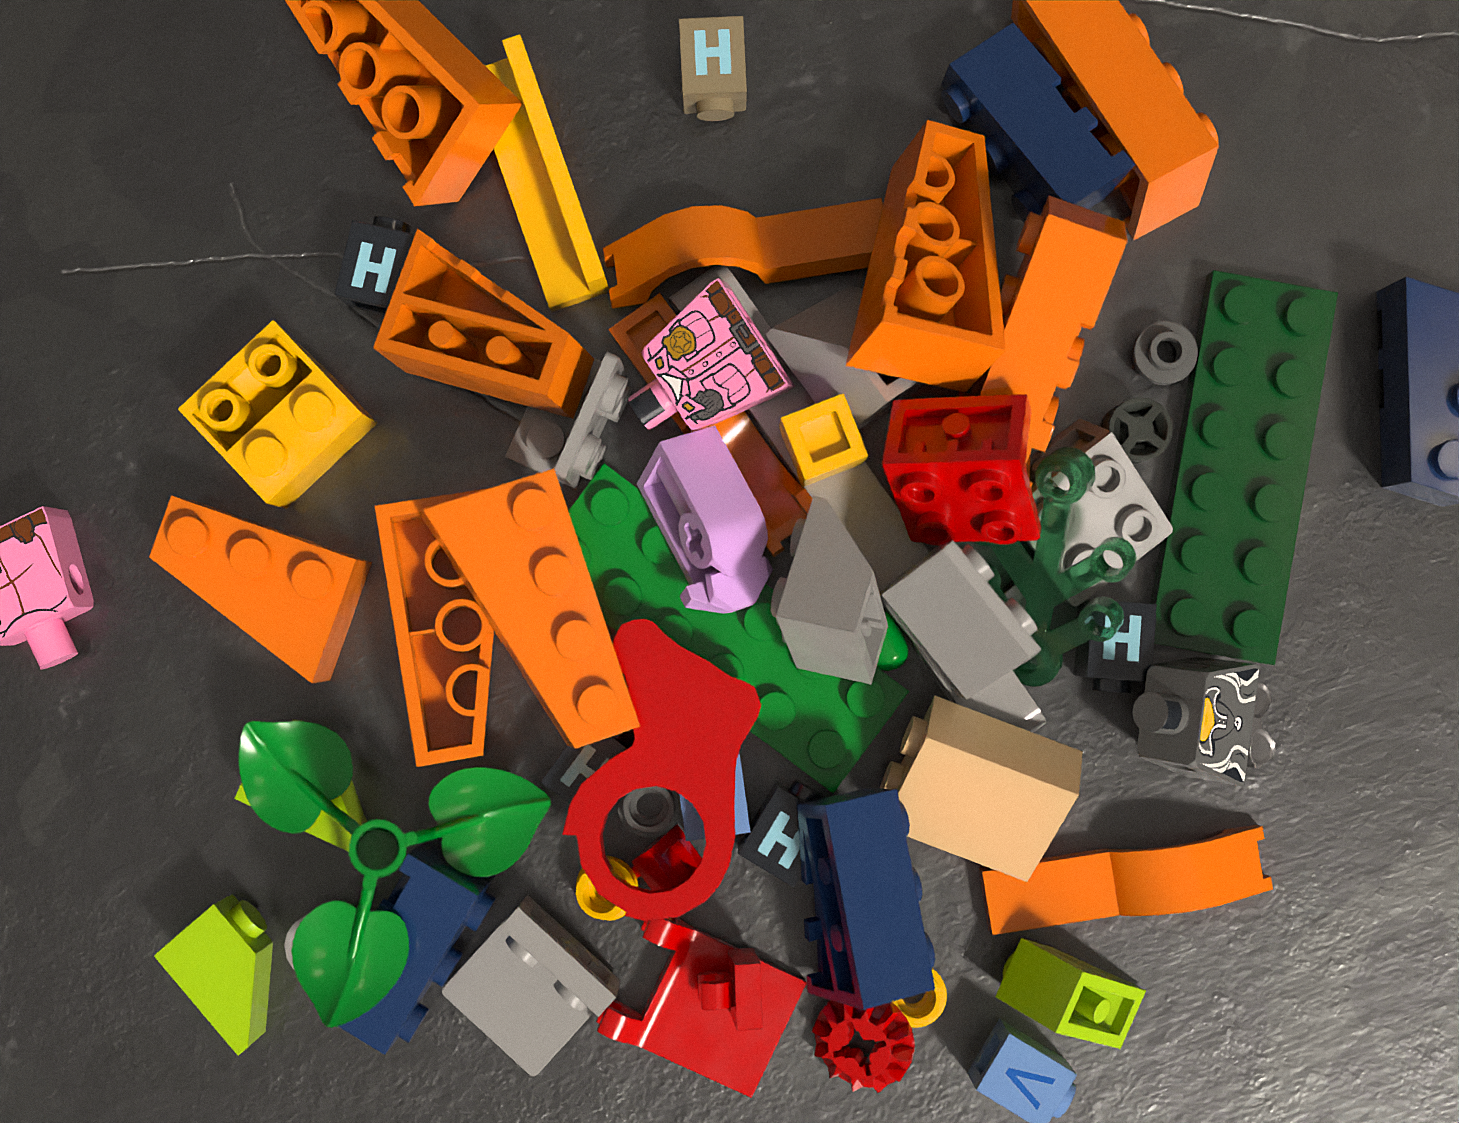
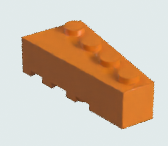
(417, 86)
(1133, 96)
(933, 267)
(1055, 294)
(534, 587)
(438, 634)

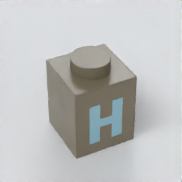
(713, 66)

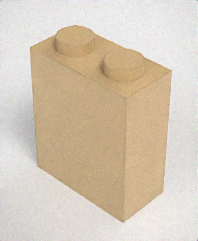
(984, 787)

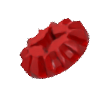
(881, 1023)

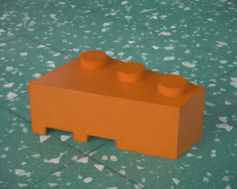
(478, 337)

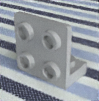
(574, 444)
(1113, 507)
(531, 986)

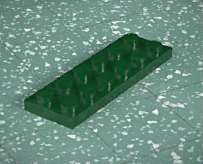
(1241, 466)

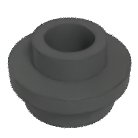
(1148, 362)
(649, 826)

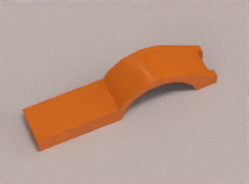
(770, 246)
(773, 487)
(1127, 882)

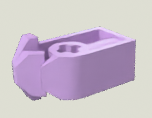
(708, 520)

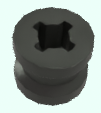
(1145, 422)

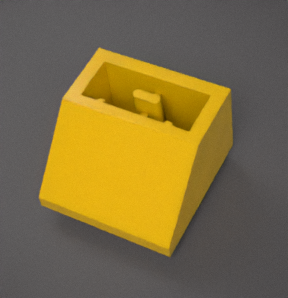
(277, 416)

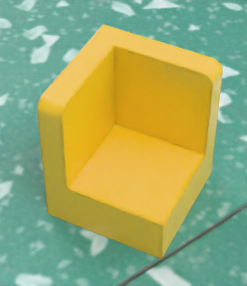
(822, 440)

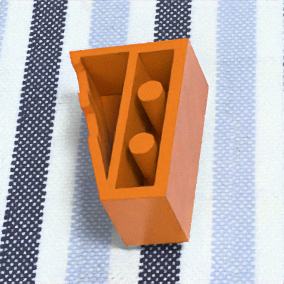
(266, 581)

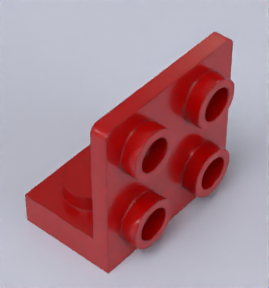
(962, 469)

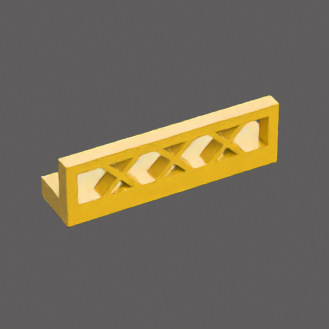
(544, 190)

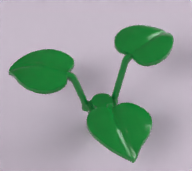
(344, 952)

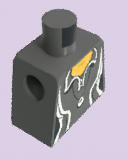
(1198, 717)

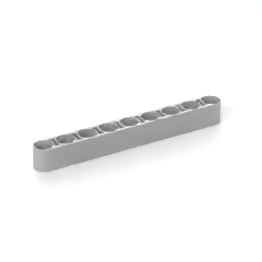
(866, 514)

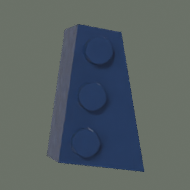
(1028, 128)
(1420, 391)
(864, 900)
(435, 908)

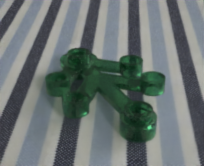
(1043, 582)

